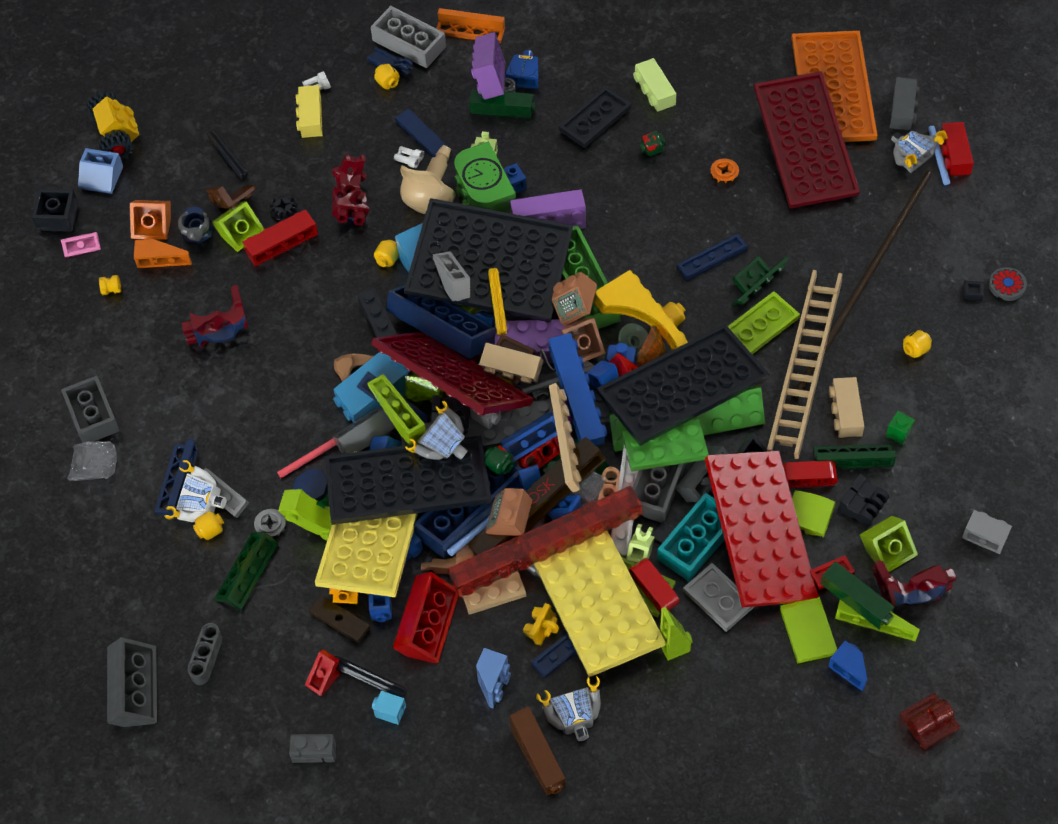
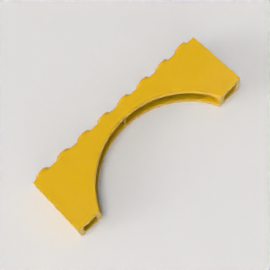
(629, 297)

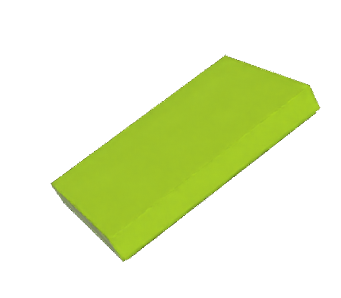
(808, 630)

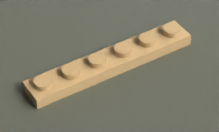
(566, 442)

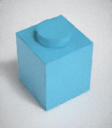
(389, 707)

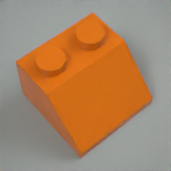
(150, 219)

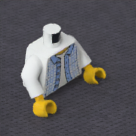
(197, 495)

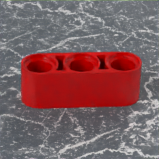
(537, 455)
(810, 474)
(653, 585)

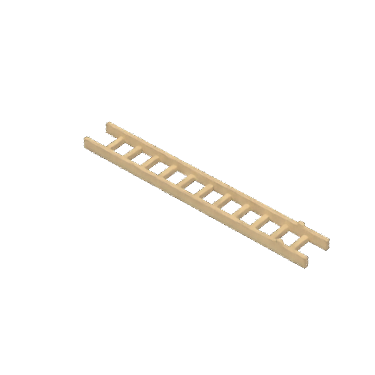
(785, 440)

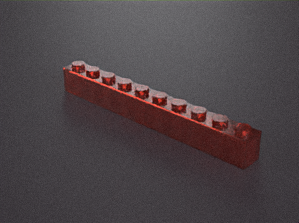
(545, 541)

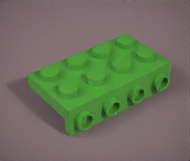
(674, 447)

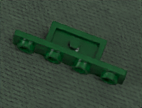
(753, 276)

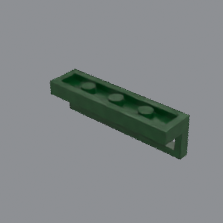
(846, 458)
(246, 570)

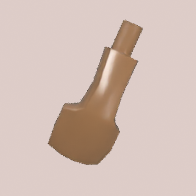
(346, 363)
(441, 566)

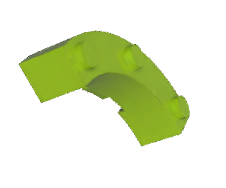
(304, 512)

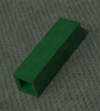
(509, 104)
(857, 595)

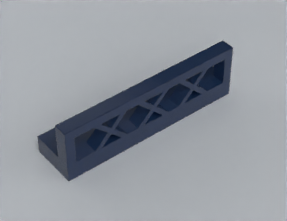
(189, 453)

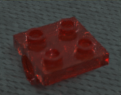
(930, 720)

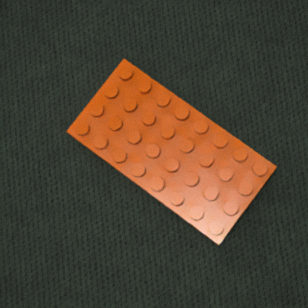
(844, 70)

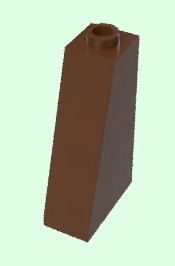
(537, 751)

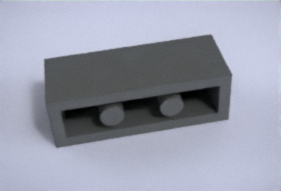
(904, 103)
(360, 433)
(697, 480)

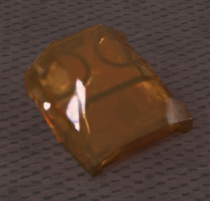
(652, 347)

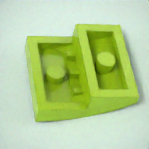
(813, 512)

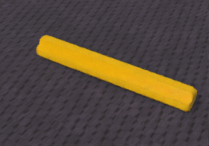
(497, 301)

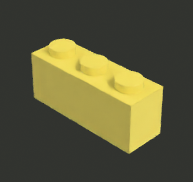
(309, 111)

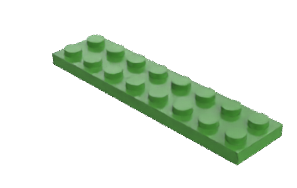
(736, 413)

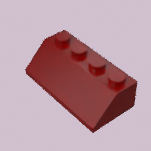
(426, 618)

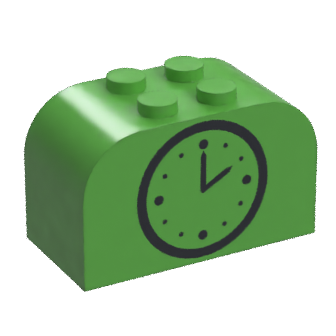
(482, 179)

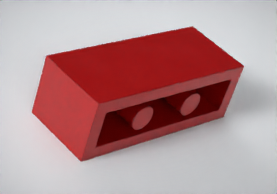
(956, 149)

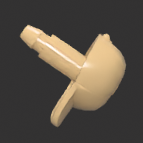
(420, 186)

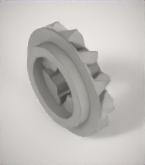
(262, 520)

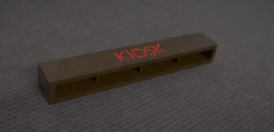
(546, 493)

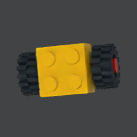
(114, 123)

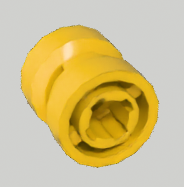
(110, 285)

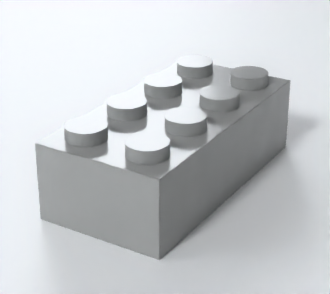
(408, 36)

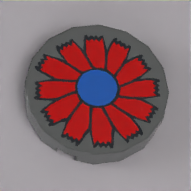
(1007, 283)

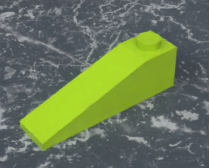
(397, 409)
(896, 627)
(676, 639)

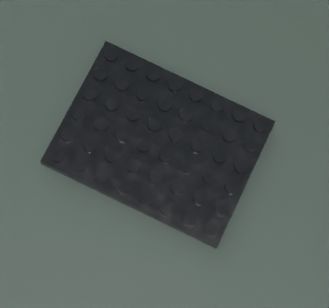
(522, 248)

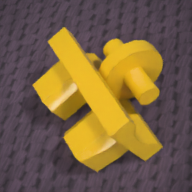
(543, 626)

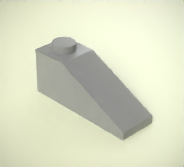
(453, 276)

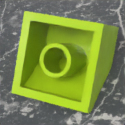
(238, 225)
(889, 542)

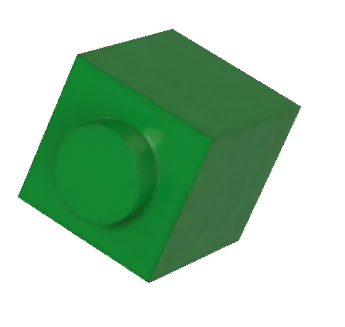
(900, 428)

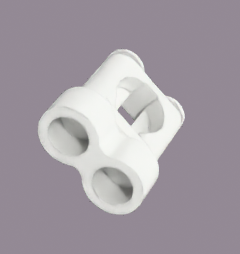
(321, 79)
(414, 158)

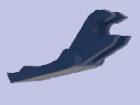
(381, 57)

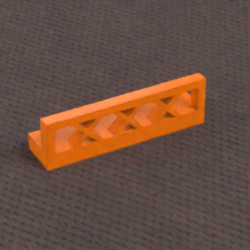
(471, 22)

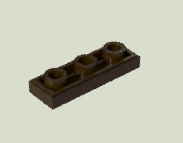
(330, 612)

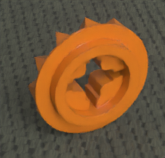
(721, 165)

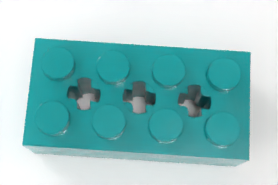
(693, 539)

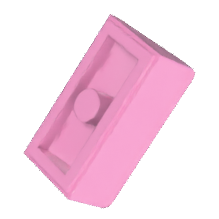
(81, 244)

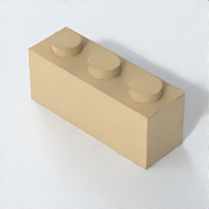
(511, 363)
(846, 407)

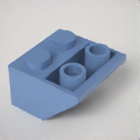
(99, 170)
(492, 675)

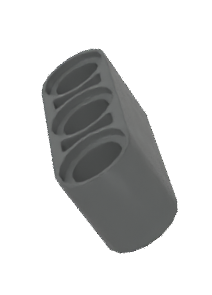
(207, 662)

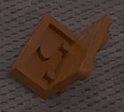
(221, 199)

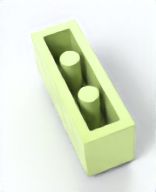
(655, 85)

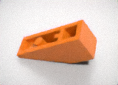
(159, 254)

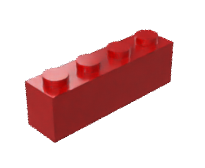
(280, 237)

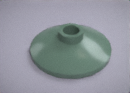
(633, 334)

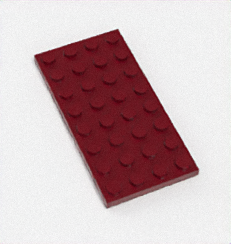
(806, 139)
(452, 373)

